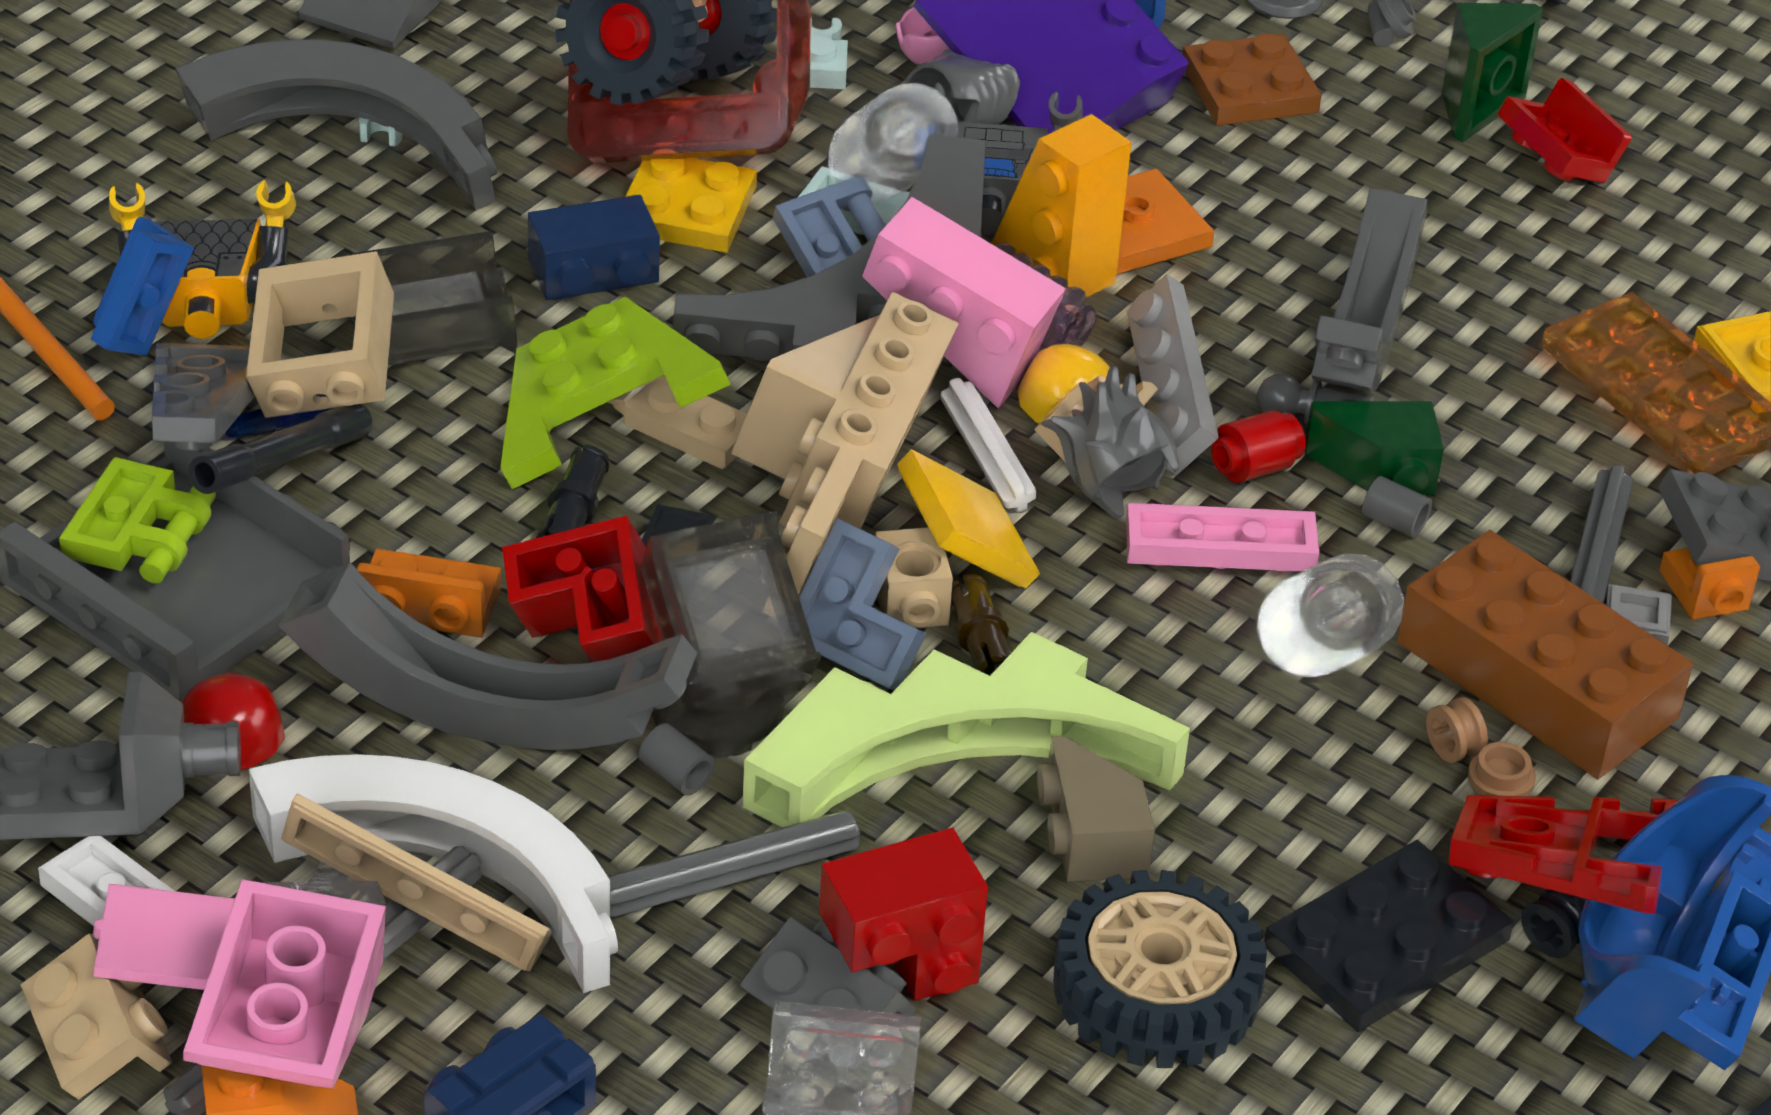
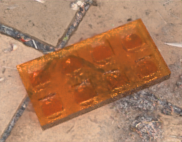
(1663, 383)

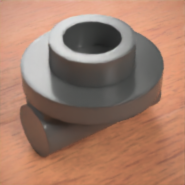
(1390, 19)

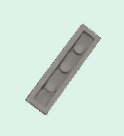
(1172, 362)

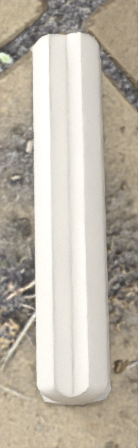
(988, 445)

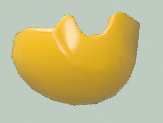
(1054, 374)

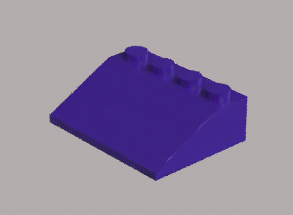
(1073, 47)

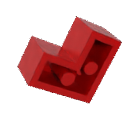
(586, 582)
(909, 907)

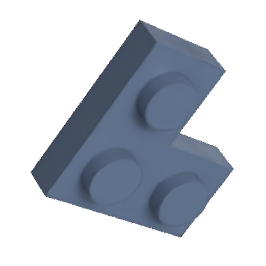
(841, 613)

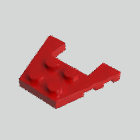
(1554, 847)

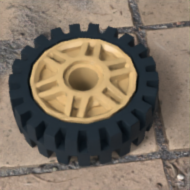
(1159, 968)

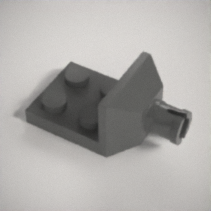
(1720, 518)
(113, 787)

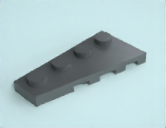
(198, 392)

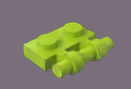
(120, 515)

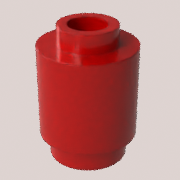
(1258, 445)

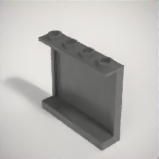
(208, 610)

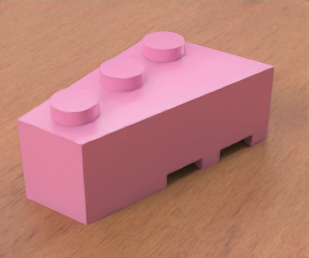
(992, 296)

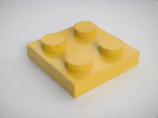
(695, 199)

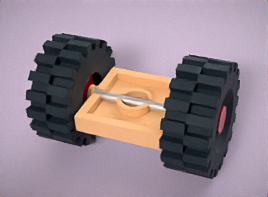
(655, 45)

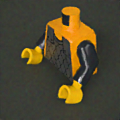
(225, 260)

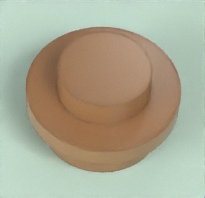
(1502, 771)

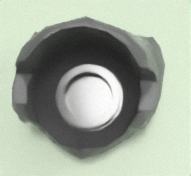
(974, 87)

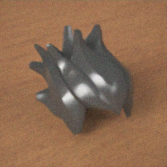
(1114, 443)

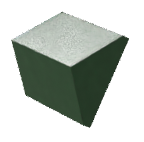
(1488, 61)

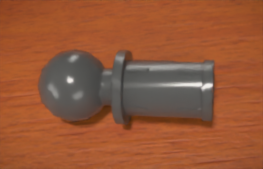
(1286, 394)

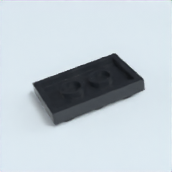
(1388, 935)

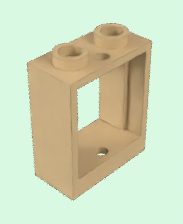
(312, 294)

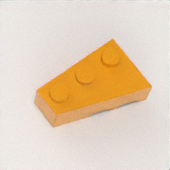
(1072, 204)

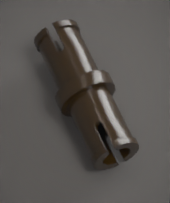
(980, 626)

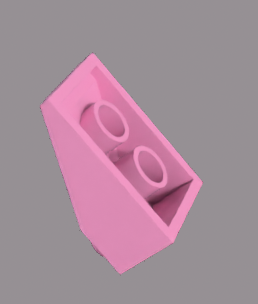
(289, 985)

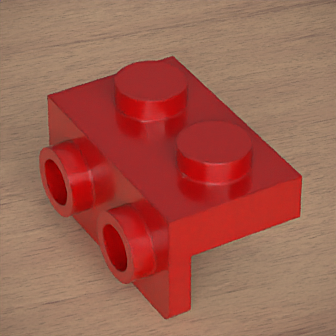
(1567, 132)

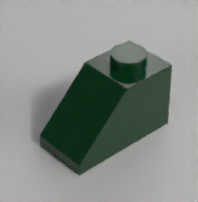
(1377, 440)

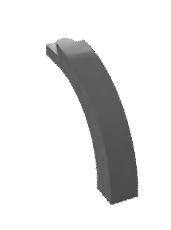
(342, 80)
(1361, 334)
(472, 692)

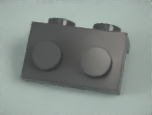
(811, 970)

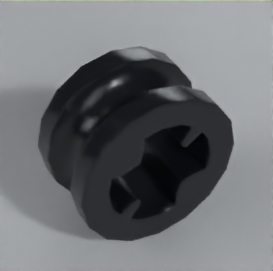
(1553, 923)

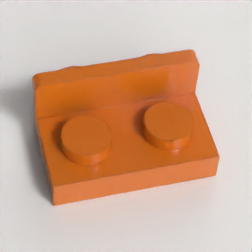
(435, 590)

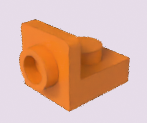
(1710, 587)

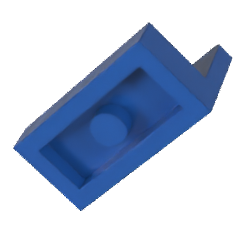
(140, 288)

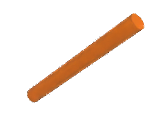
(54, 354)

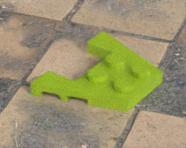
(588, 365)

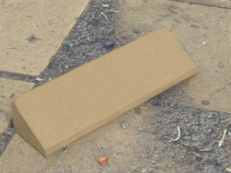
(415, 883)

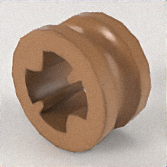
(1456, 729)

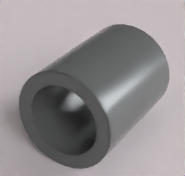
(1397, 506)
(676, 759)

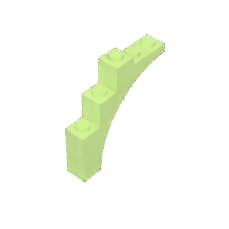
(947, 711)

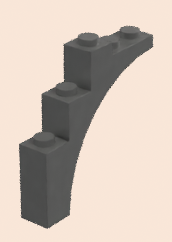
(803, 311)

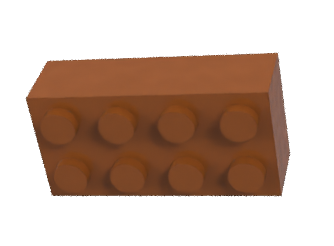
(1544, 653)

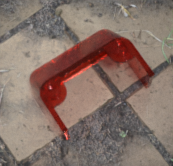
(702, 124)

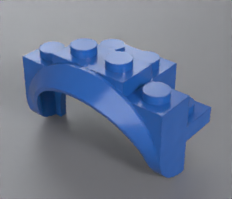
(1701, 955)

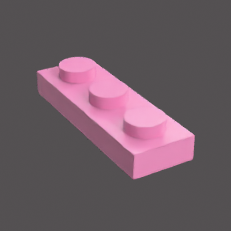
(1221, 537)

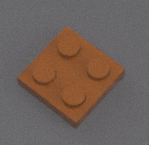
(1251, 79)

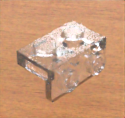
(840, 1061)

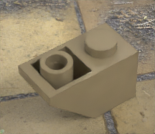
(1097, 813)

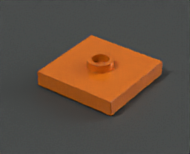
(1158, 223)

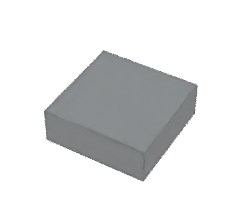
(1642, 607)

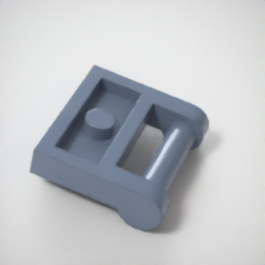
(818, 228)

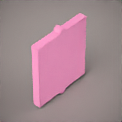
(159, 936)

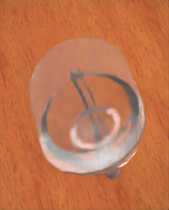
(889, 138)
(1330, 615)

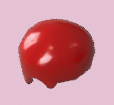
(242, 700)

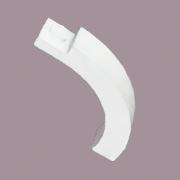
(441, 807)

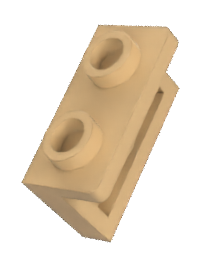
(91, 1021)

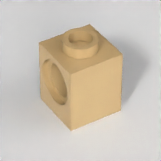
(918, 580)

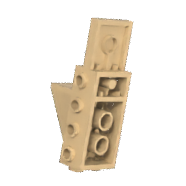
(837, 418)

